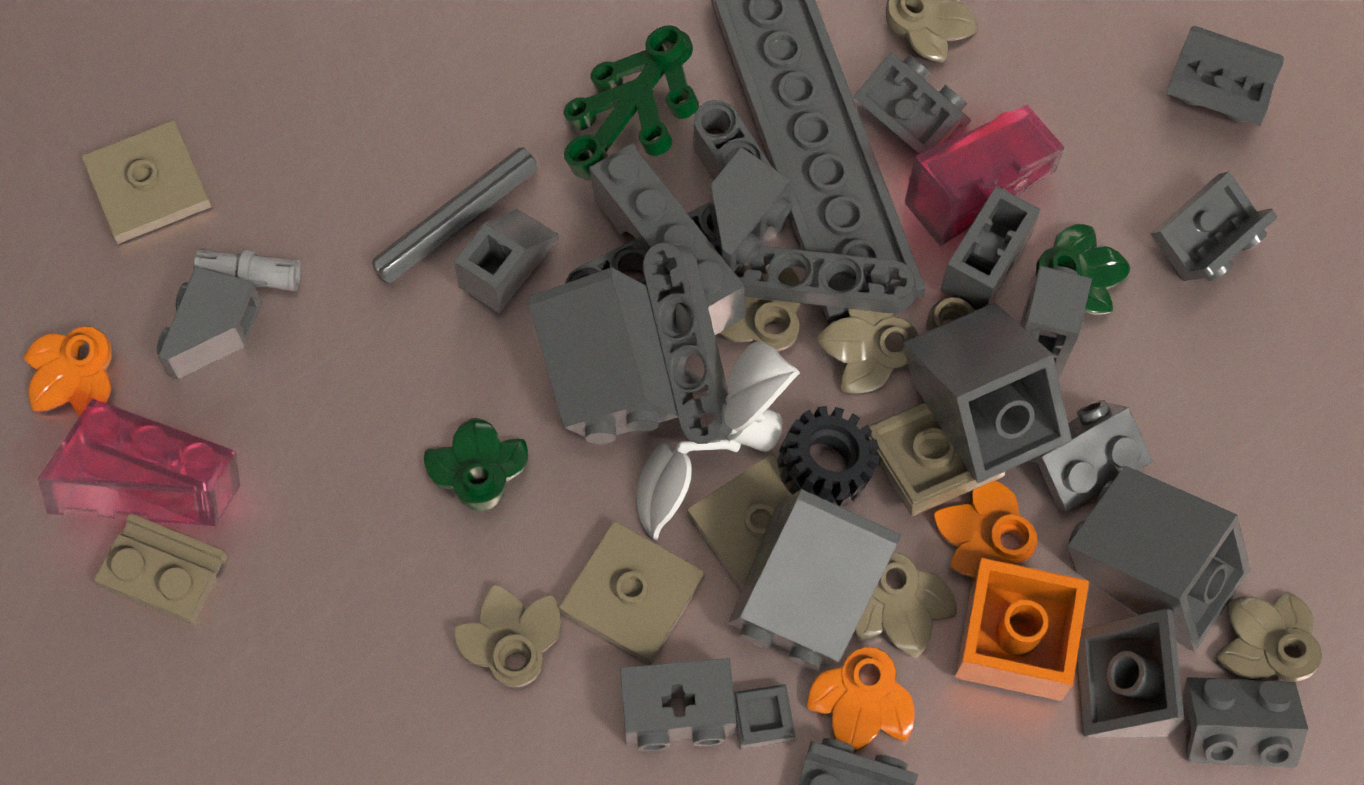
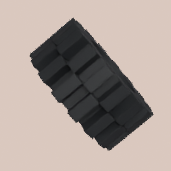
(840, 435)

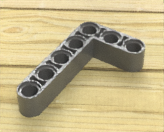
(714, 153)

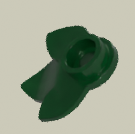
(1078, 250)
(473, 458)

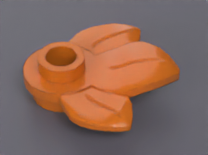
(63, 376)
(979, 526)
(861, 708)

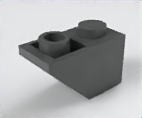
(744, 204)
(502, 257)
(210, 321)

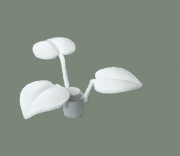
(753, 386)

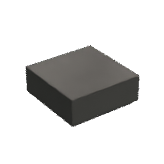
(763, 716)

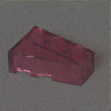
(958, 176)
(138, 467)

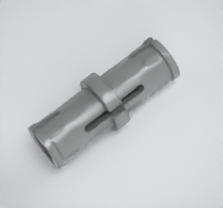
(261, 270)

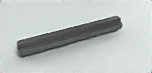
(454, 215)

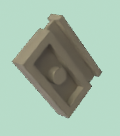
(161, 569)

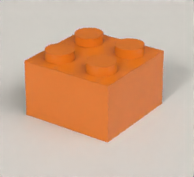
(1022, 629)

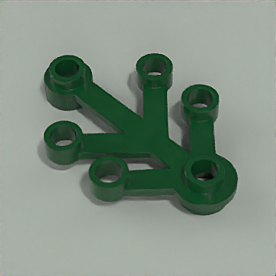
(664, 54)

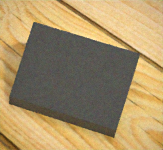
(1130, 677)

